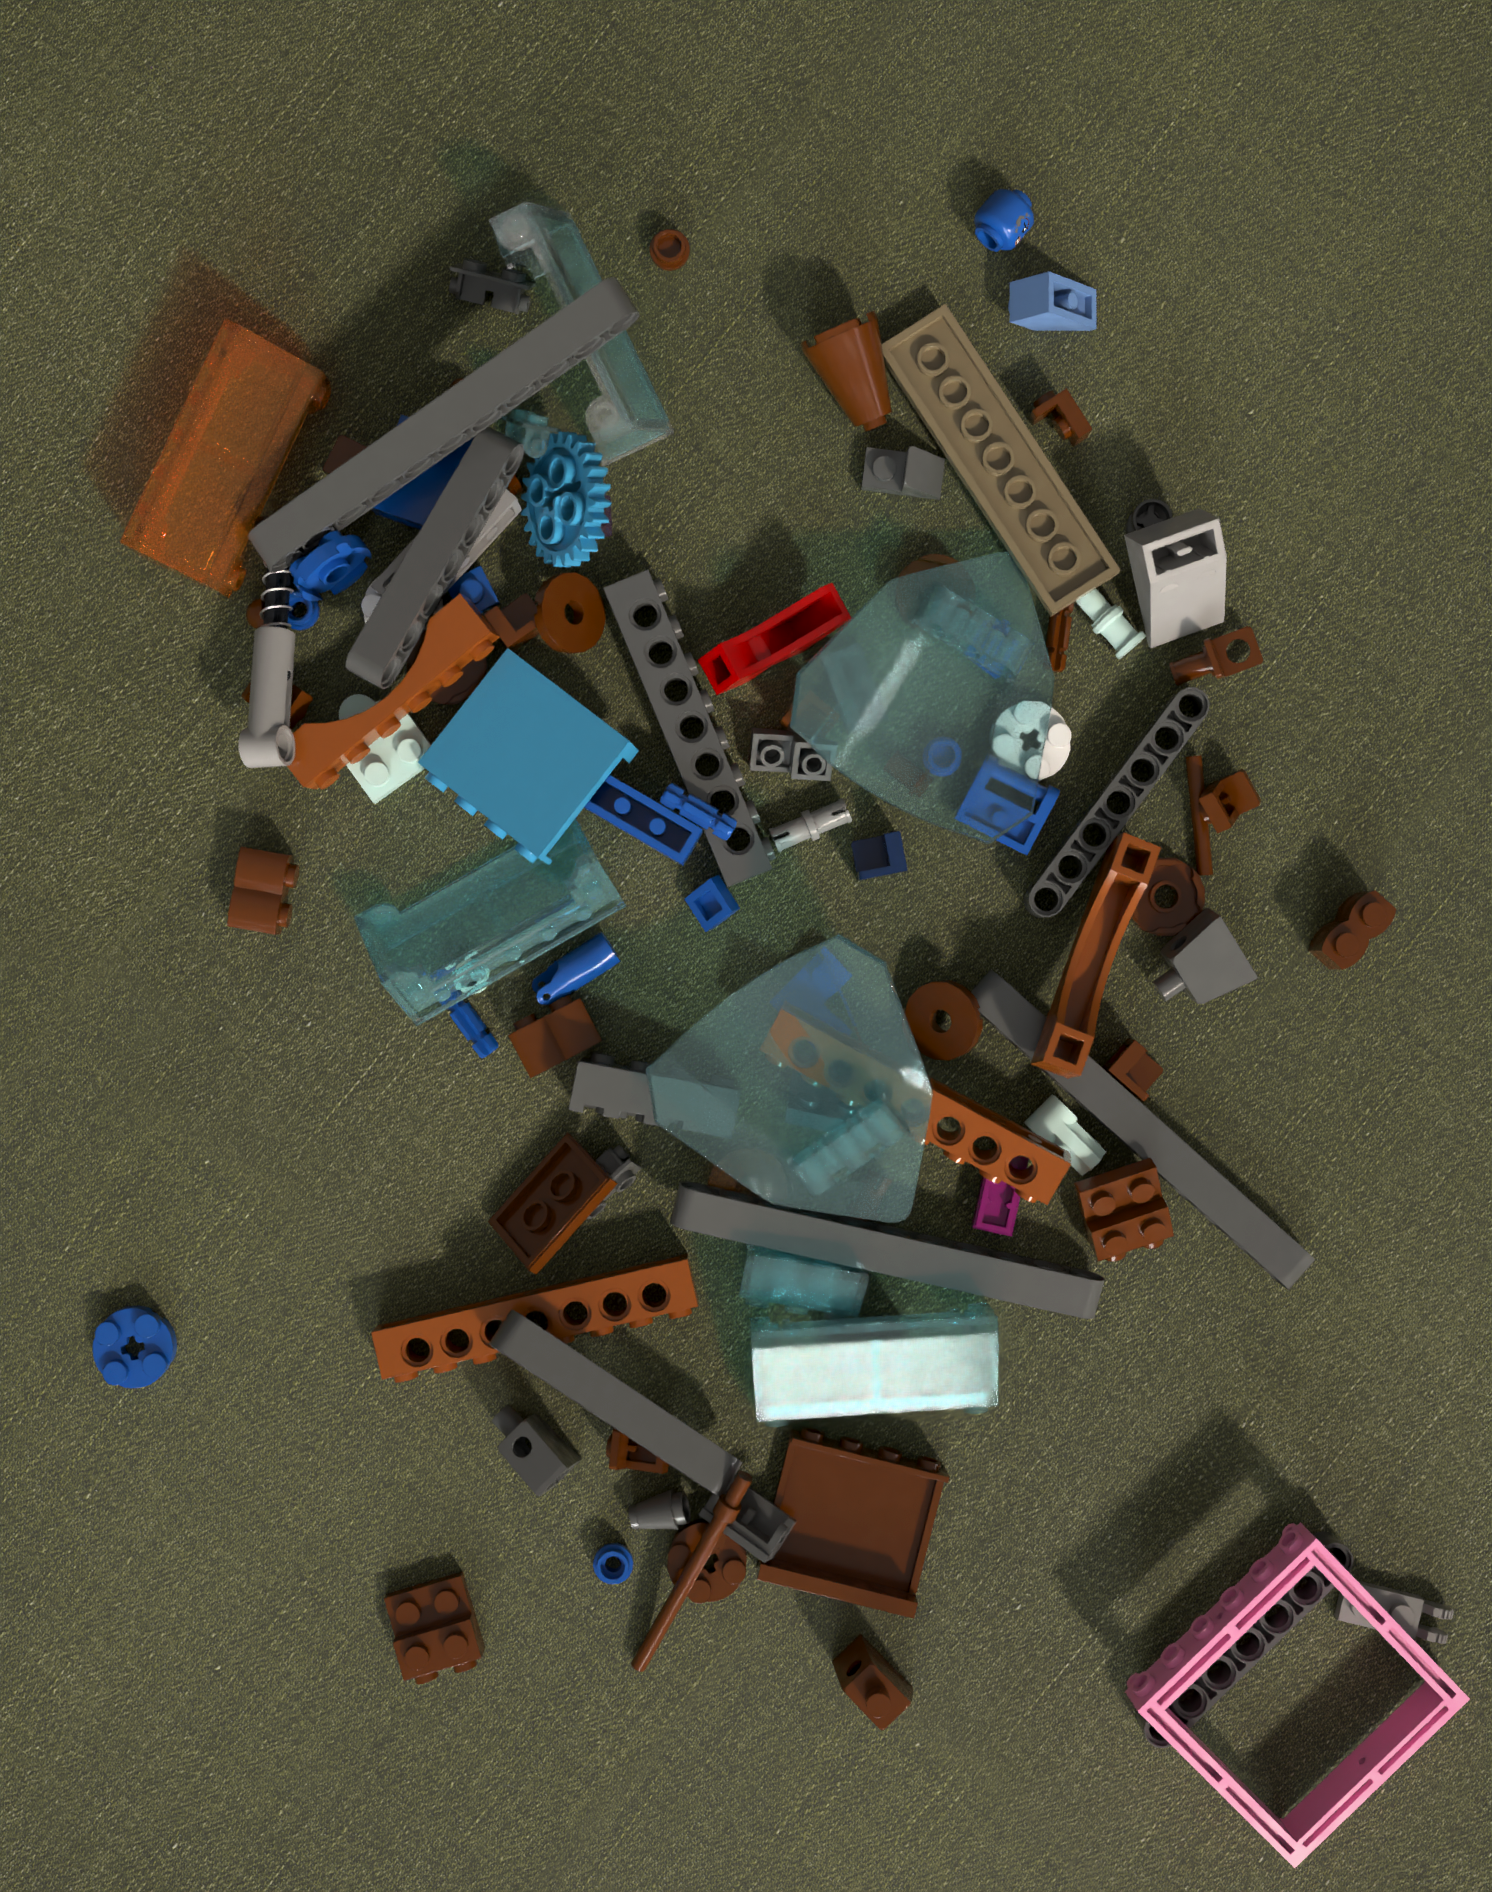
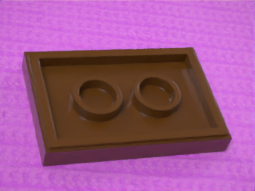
(552, 1203)

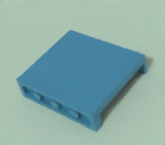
(524, 756)

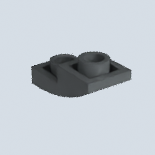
(786, 752)

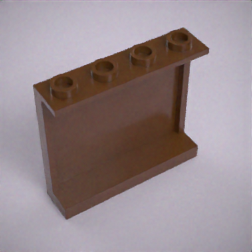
(858, 1521)

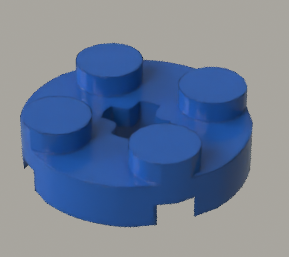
(330, 566)
(120, 1366)

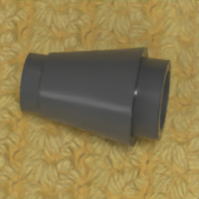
(661, 1511)

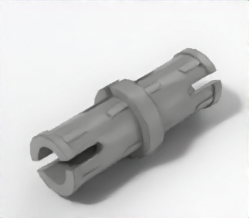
(810, 825)

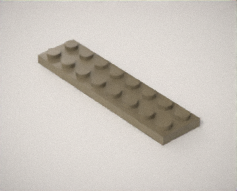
(998, 460)

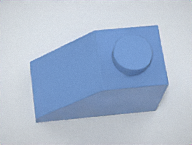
(1052, 303)

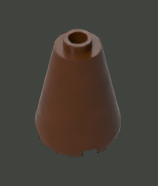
(853, 370)

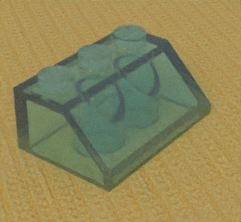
(801, 1283)

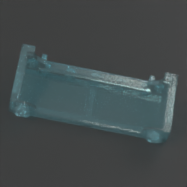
(486, 924)
(875, 1365)

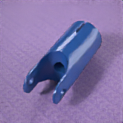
(576, 969)

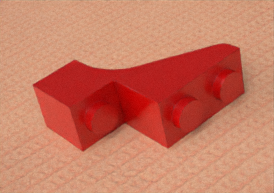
(775, 639)

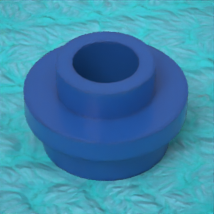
(309, 618)
(613, 1575)

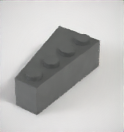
(612, 1088)

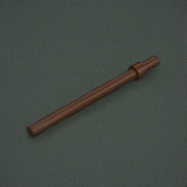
(724, 1512)

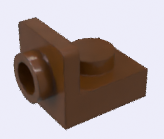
(1068, 418)

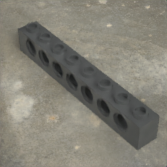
(625, 601)

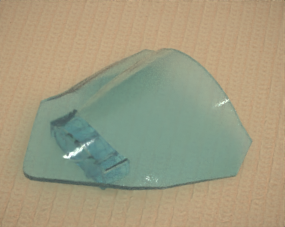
(937, 697)
(805, 1086)

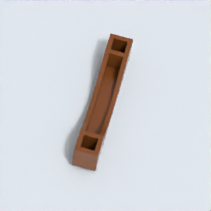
(451, 642)
(1076, 1004)

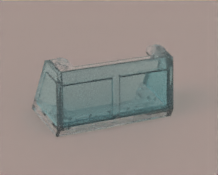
(551, 245)

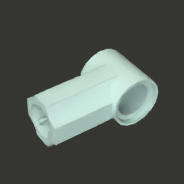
(1059, 1126)

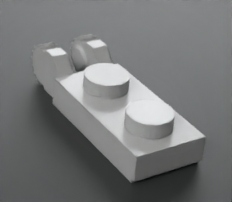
(1402, 1607)

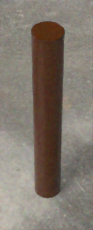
(1199, 826)

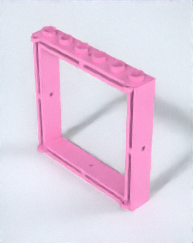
(1223, 1625)

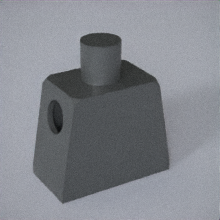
(1203, 961)
(548, 1458)

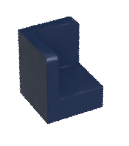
(879, 856)

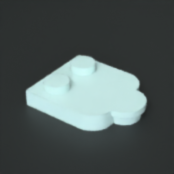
(391, 759)

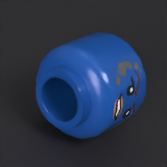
(1004, 220)

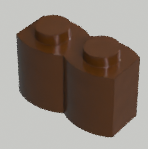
(262, 891)
(1356, 922)
(554, 1036)

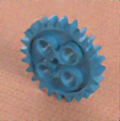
(566, 500)

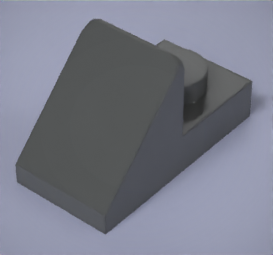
(903, 473)

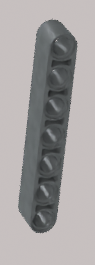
(435, 557)
(1131, 791)
(615, 1403)
(1264, 1637)

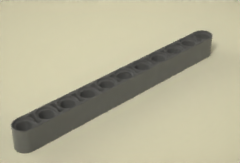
(445, 424)
(1151, 1138)
(887, 1250)

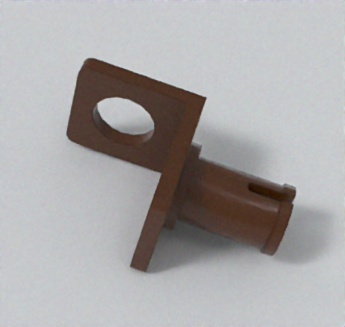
(1215, 659)

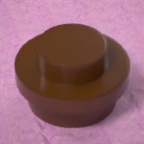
(669, 249)

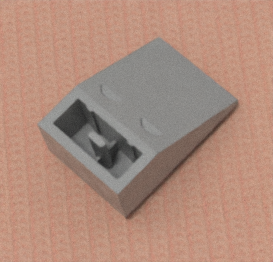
(1179, 575)

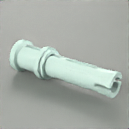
(1110, 623)

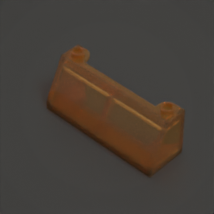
(224, 458)

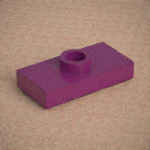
(998, 1204)

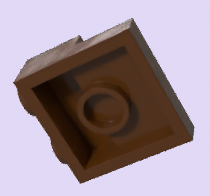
(1124, 1210)
(434, 1628)

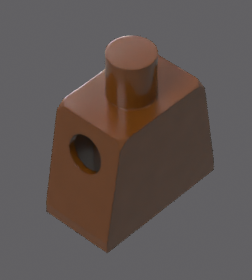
(876, 1684)

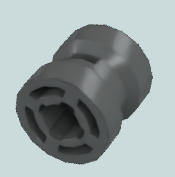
(1147, 514)

